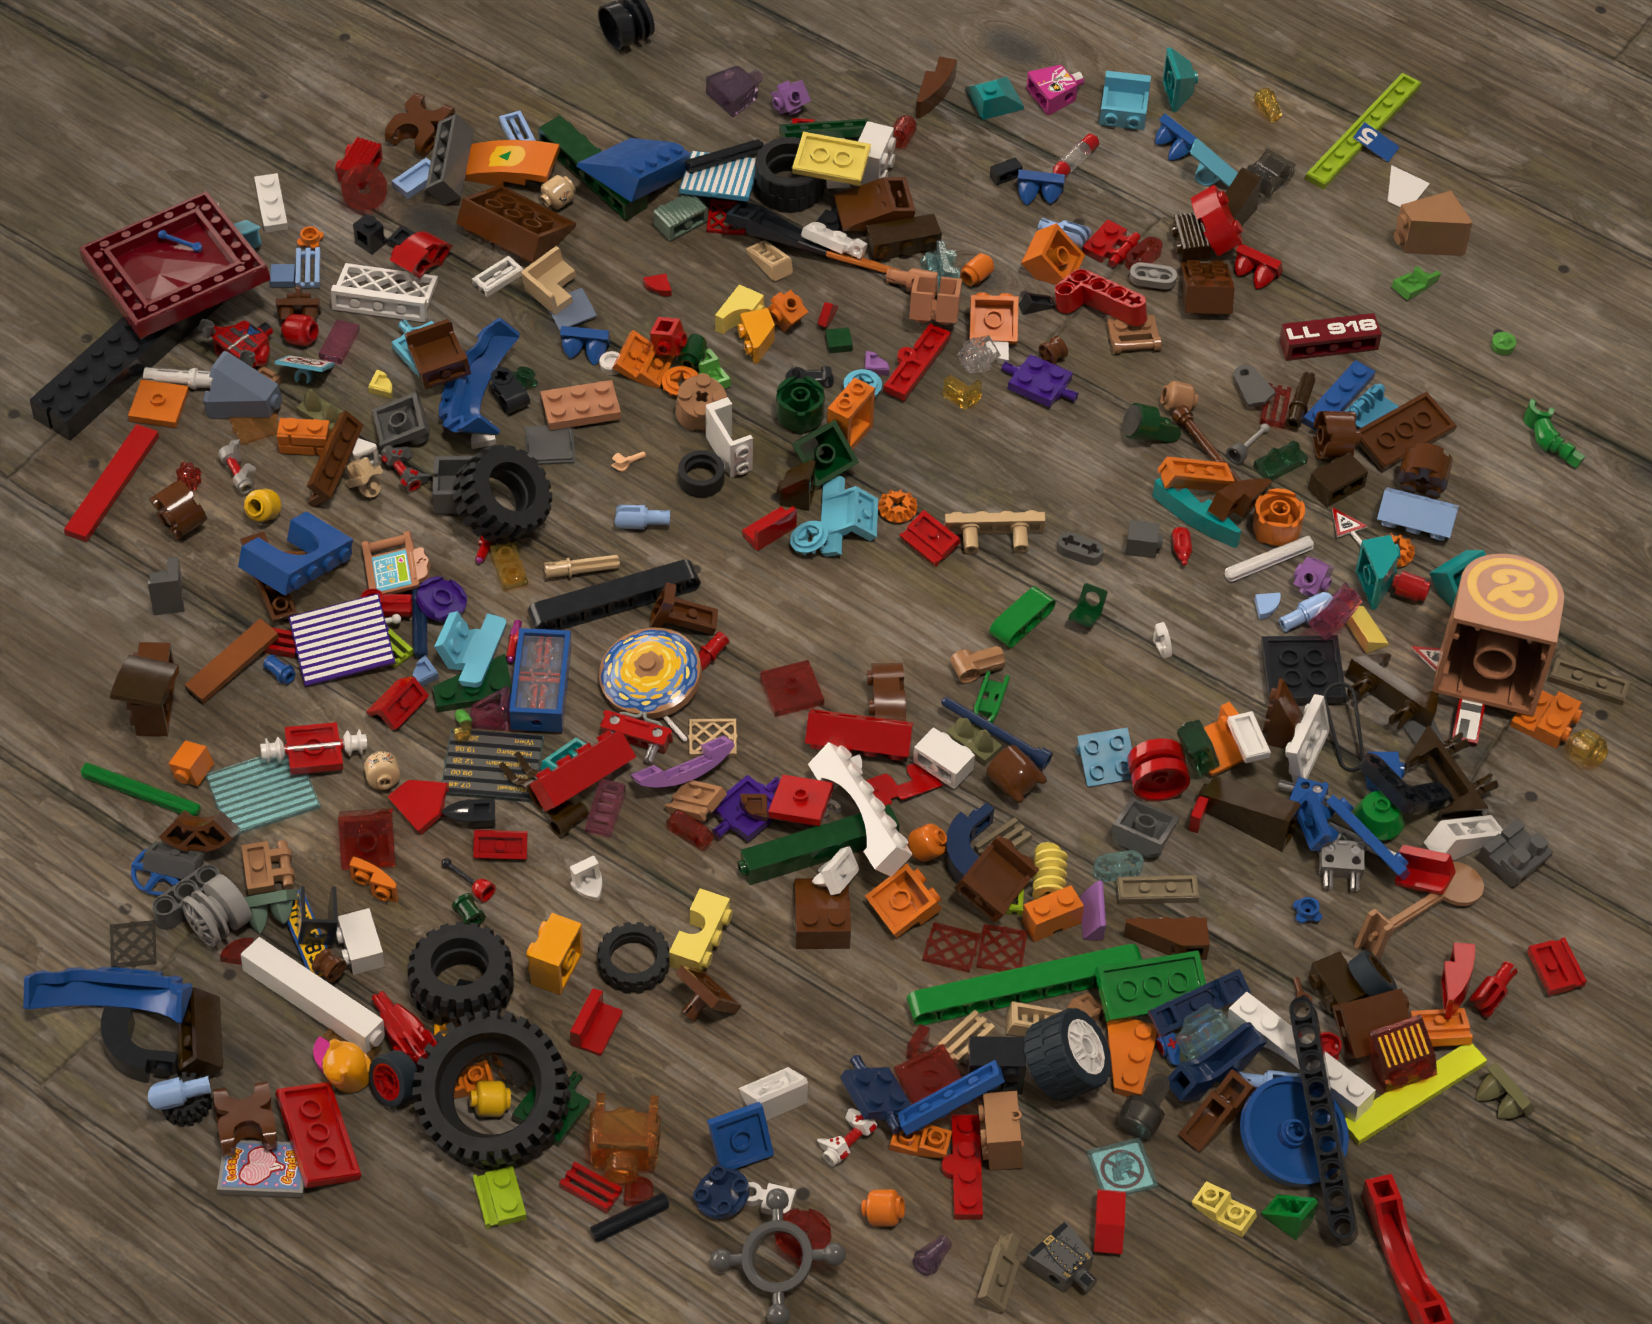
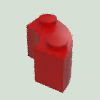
(1220, 227)
(420, 253)

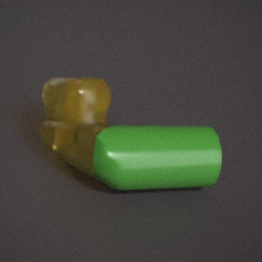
(465, 729)

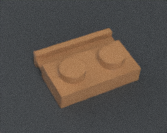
(696, 799)

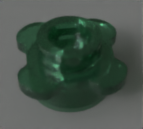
(525, 376)

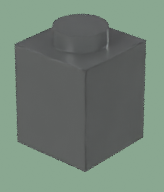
(1143, 539)

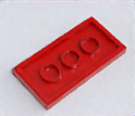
(318, 1134)

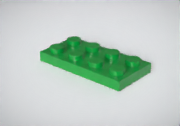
(1143, 984)

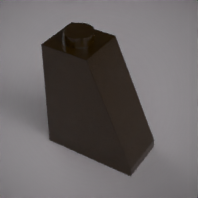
(1244, 195)

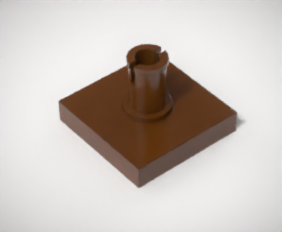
(706, 992)

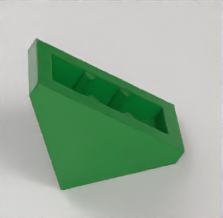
(1291, 1213)

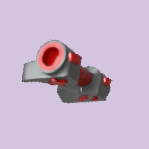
(410, 478)

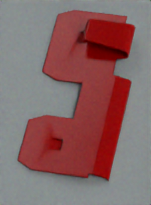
(889, 789)

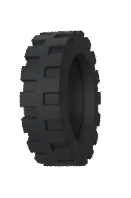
(633, 981)

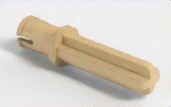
(569, 567)

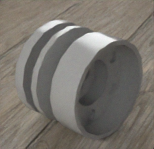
(216, 910)

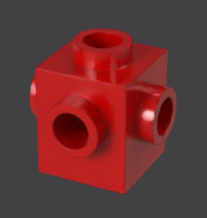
(668, 336)

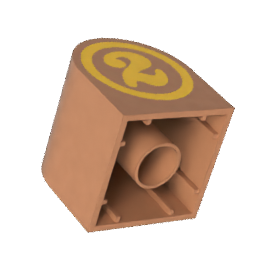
(1501, 633)

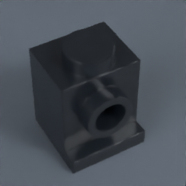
(369, 229)

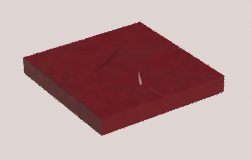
(166, 281)

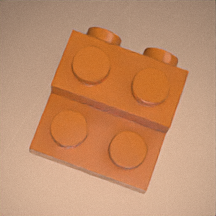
(994, 317)
(1551, 719)
(904, 900)

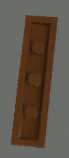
(334, 458)

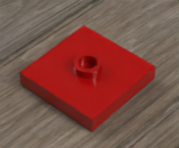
(801, 800)

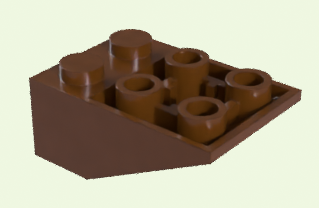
(874, 203)
(1207, 287)

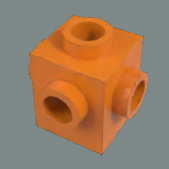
(787, 310)

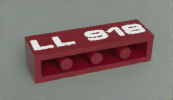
(1330, 336)

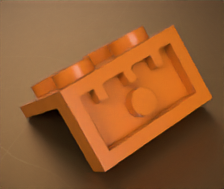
(1223, 740)

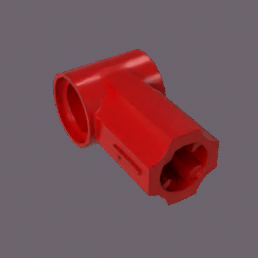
(392, 603)

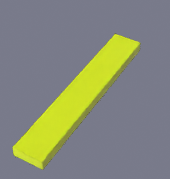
(1402, 1101)

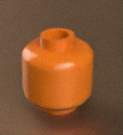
(927, 842)
(883, 1207)

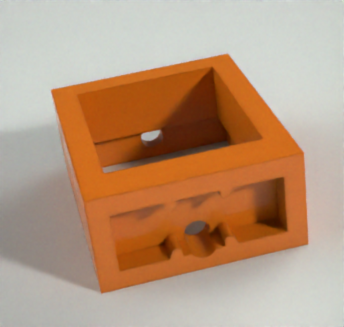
(855, 412)

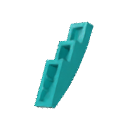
(1196, 514)

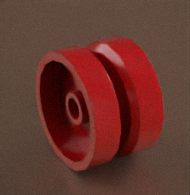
(1158, 769)

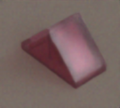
(492, 711)

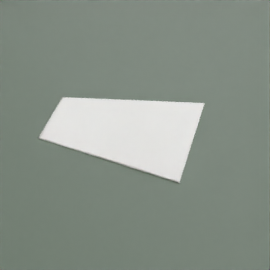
(1404, 187)

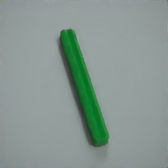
(139, 789)

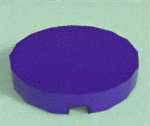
(440, 597)

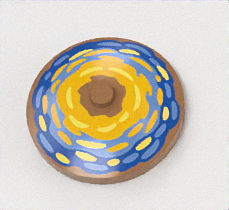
(650, 672)

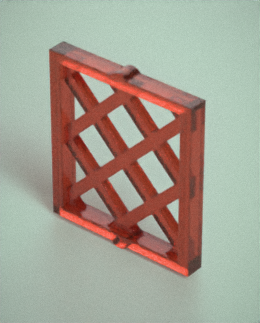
(954, 931)
(1004, 932)

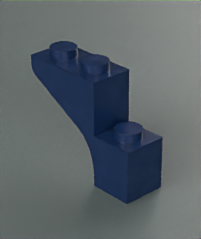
(1195, 1077)

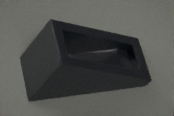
(1035, 303)

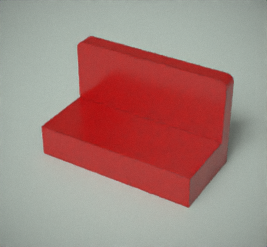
(771, 527)
(399, 702)
(1429, 870)
(595, 1024)

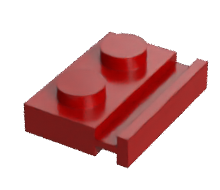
(930, 538)
(1556, 966)

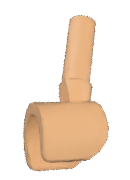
(623, 463)

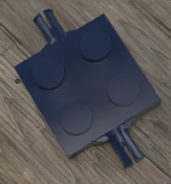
(875, 1093)

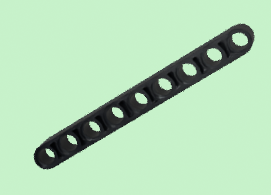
(1328, 1132)

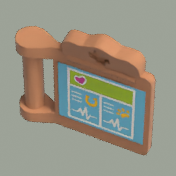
(396, 569)

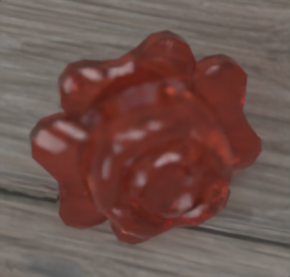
(189, 475)

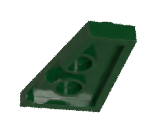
(452, 695)

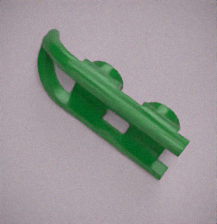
(994, 689)

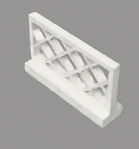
(383, 302)

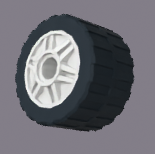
(1067, 1054)

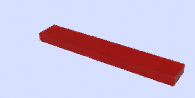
(111, 483)

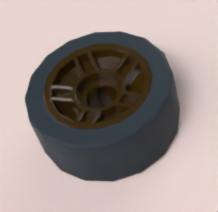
(1371, 973)

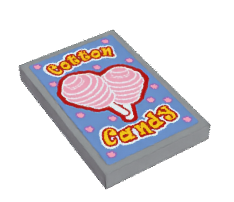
(261, 1171)

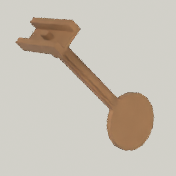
(1463, 890)

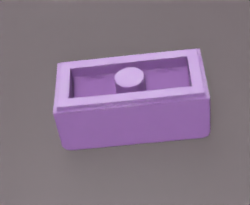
(1094, 912)

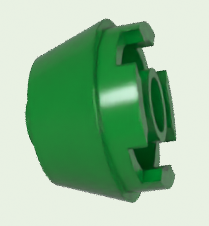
(1380, 816)

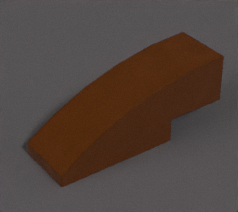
(936, 86)
(1238, 497)
(1217, 1110)

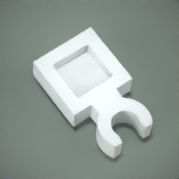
(760, 1197)

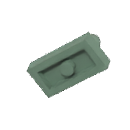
(280, 905)

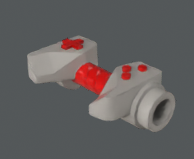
(231, 457)

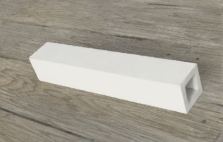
(313, 995)

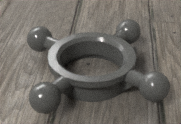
(777, 1201)

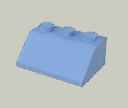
(1417, 513)

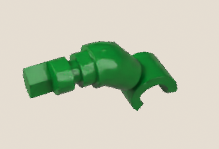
(1548, 437)

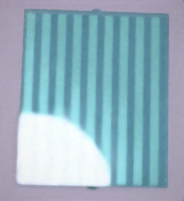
(261, 793)

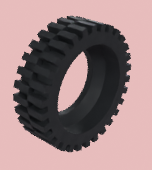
(461, 1048)

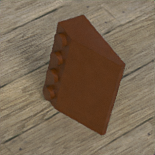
(513, 222)

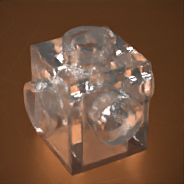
(978, 354)

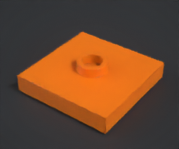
(158, 403)

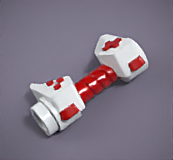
(838, 1148)

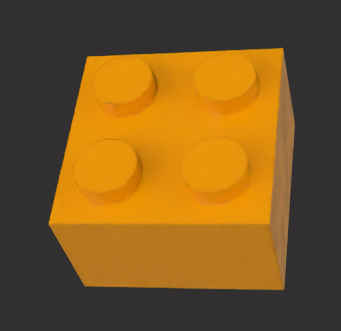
(555, 953)

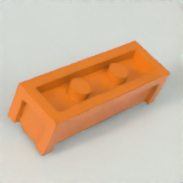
(1195, 474)

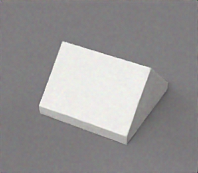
(777, 1092)

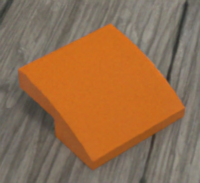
(640, 362)

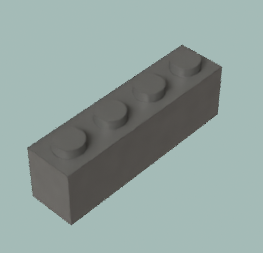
(449, 159)

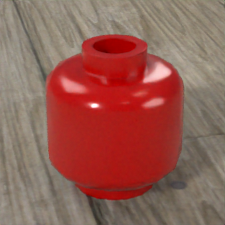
(300, 330)

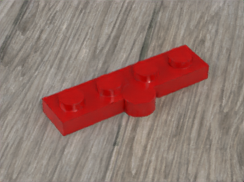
(916, 361)
(965, 1167)

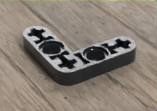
(1405, 798)

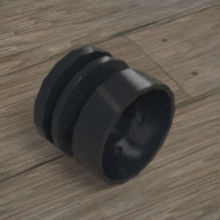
(625, 22)

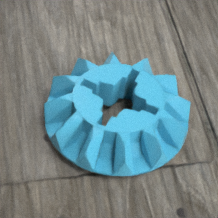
(866, 376)
(800, 536)

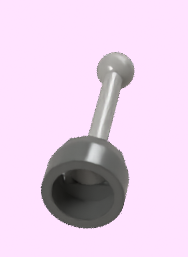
(1238, 452)

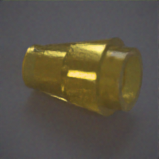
(1268, 104)

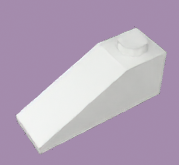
(1462, 835)

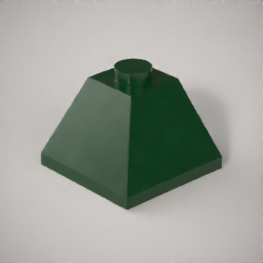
(829, 450)

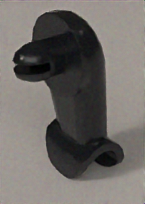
(823, 376)

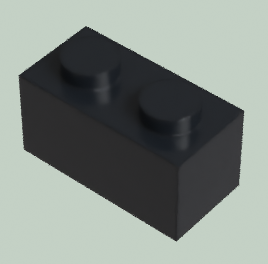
(1005, 171)

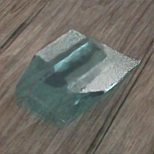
(1202, 1031)

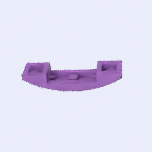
(713, 754)

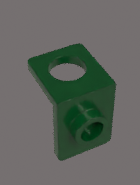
(1086, 613)

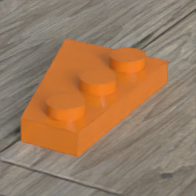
(1131, 1052)

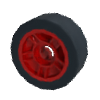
(392, 1078)

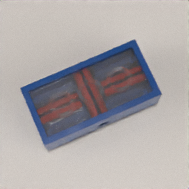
(540, 680)

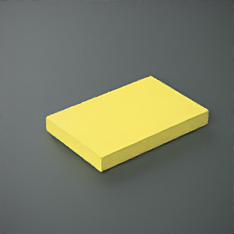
(831, 158)

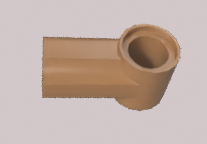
(970, 665)

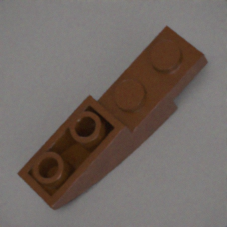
(276, 604)

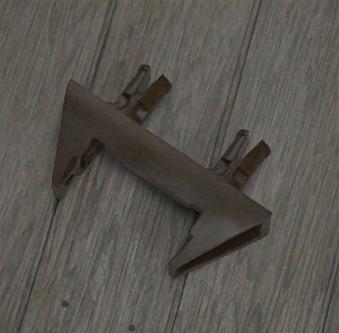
(1373, 677)
(1464, 794)

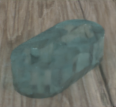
(1118, 865)

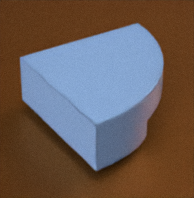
(1266, 604)

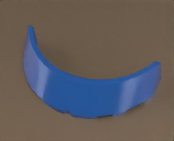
(464, 395)
(108, 987)

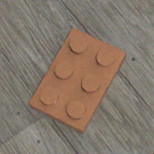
(580, 405)

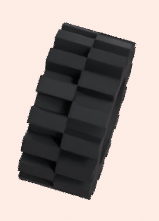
(190, 1112)

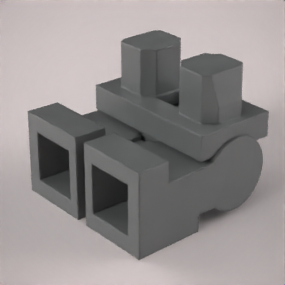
(1514, 853)

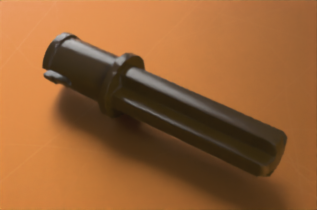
(1298, 407)

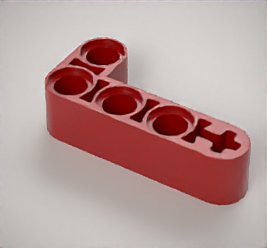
(1102, 294)

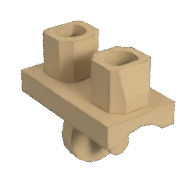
(362, 475)

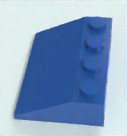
(637, 166)

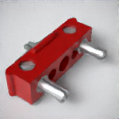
(645, 734)

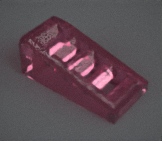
(609, 792)

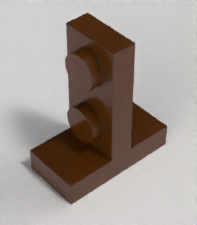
(682, 612)

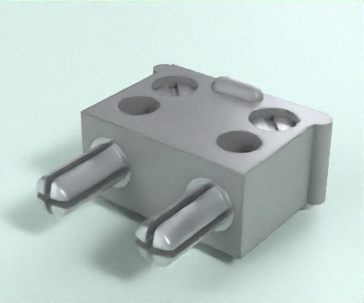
(1342, 860)

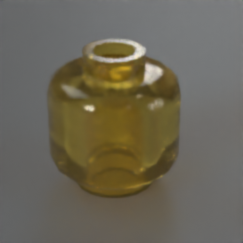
(1588, 747)

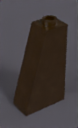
(1252, 811)

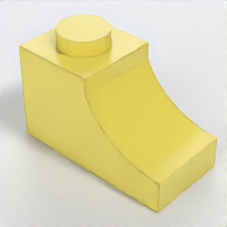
(739, 302)

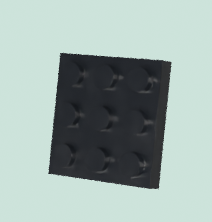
(1305, 665)

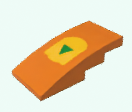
(510, 161)

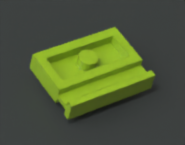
(499, 1197)

